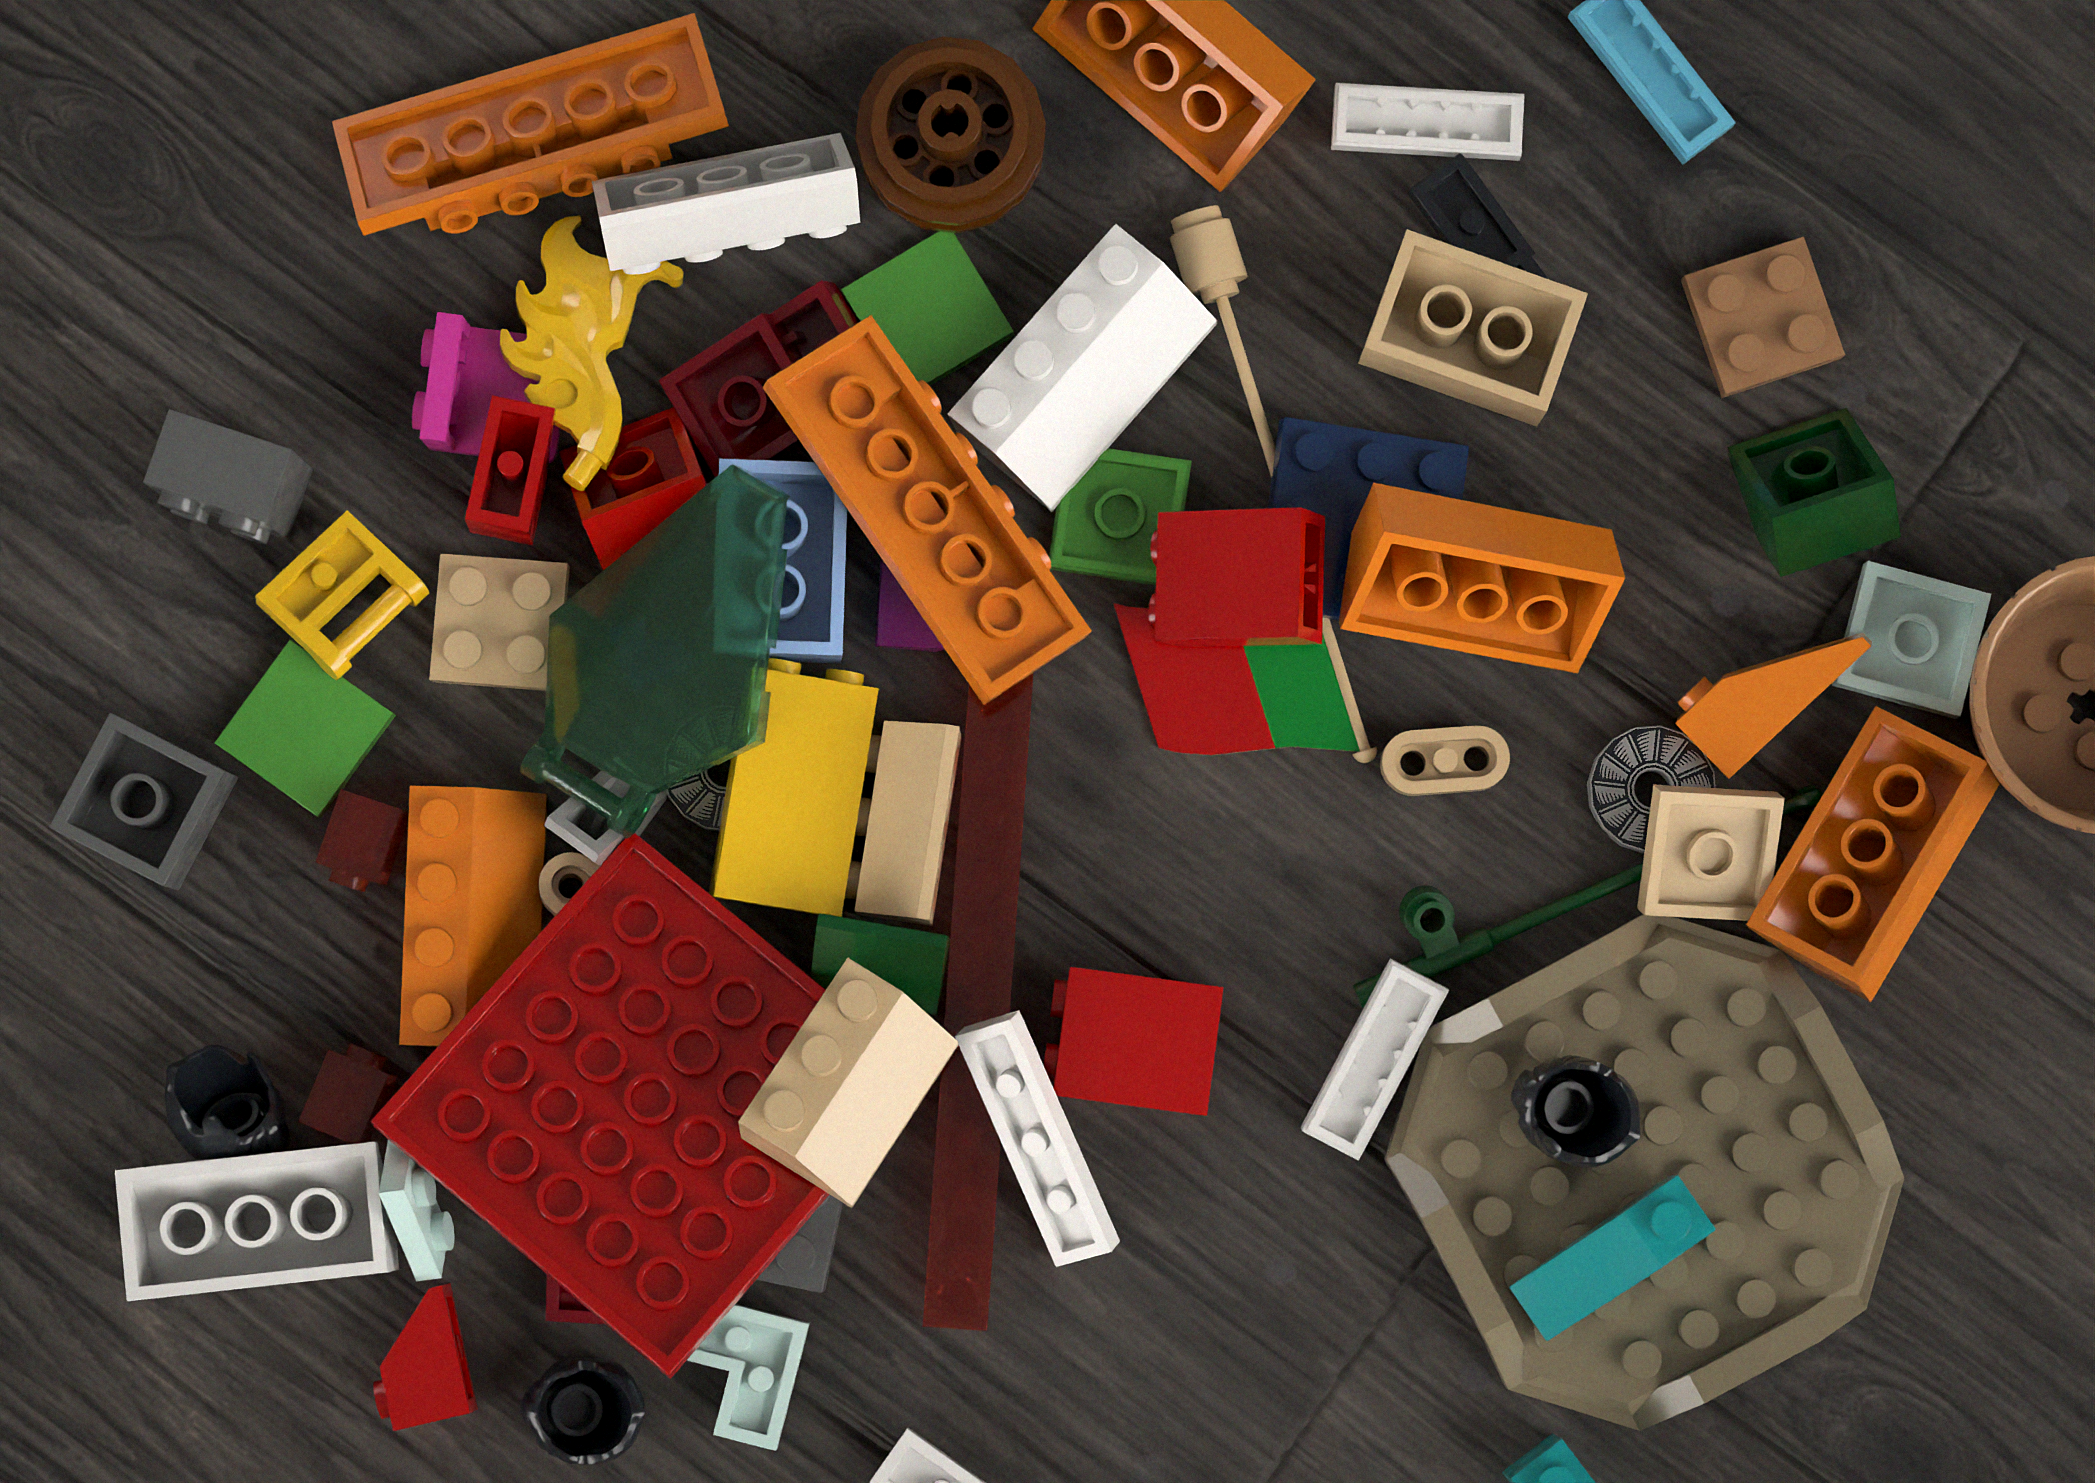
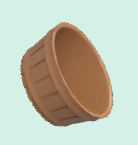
(2019, 689)

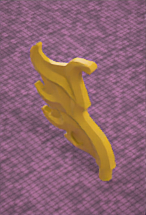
(569, 335)

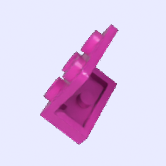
(461, 380)

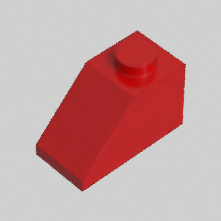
(511, 470)
(427, 1367)

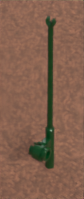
(1444, 951)

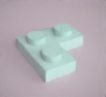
(415, 1214)
(762, 1364)

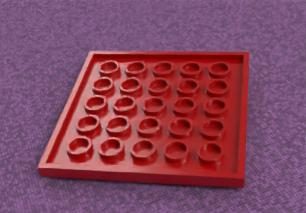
(605, 1100)

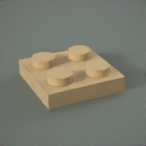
(495, 620)
(1709, 851)

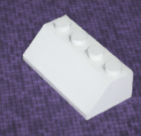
(727, 203)
(1082, 368)
(254, 1221)

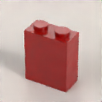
(1238, 577)
(1134, 1040)

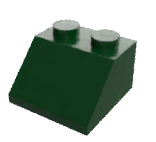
(1815, 492)
(901, 956)

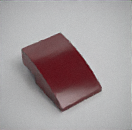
(722, 387)

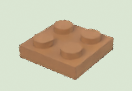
(1762, 317)

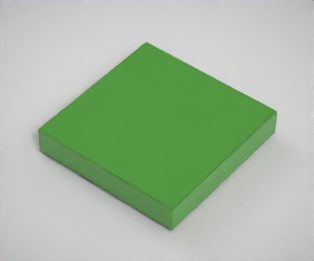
(931, 307)
(1112, 513)
(304, 729)

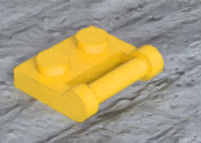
(326, 580)

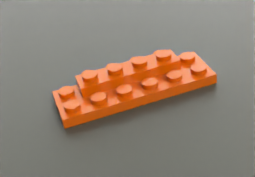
(530, 130)
(928, 508)

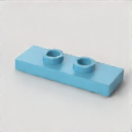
(1653, 74)

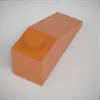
(1755, 703)

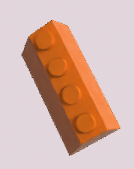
(1183, 72)
(1478, 578)
(1874, 853)
(466, 900)

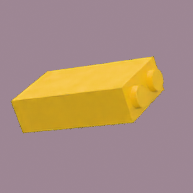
(797, 795)

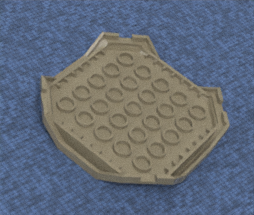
(1733, 1095)

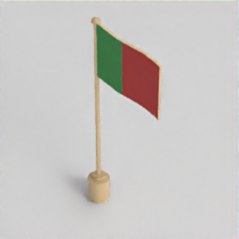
(1238, 695)

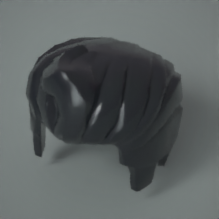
(224, 1105)
(1577, 1111)
(584, 1410)

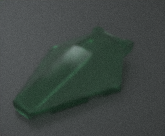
(667, 652)

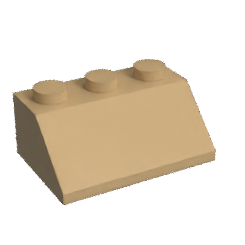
(1473, 328)
(905, 821)
(848, 1083)

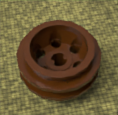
(974, 197)

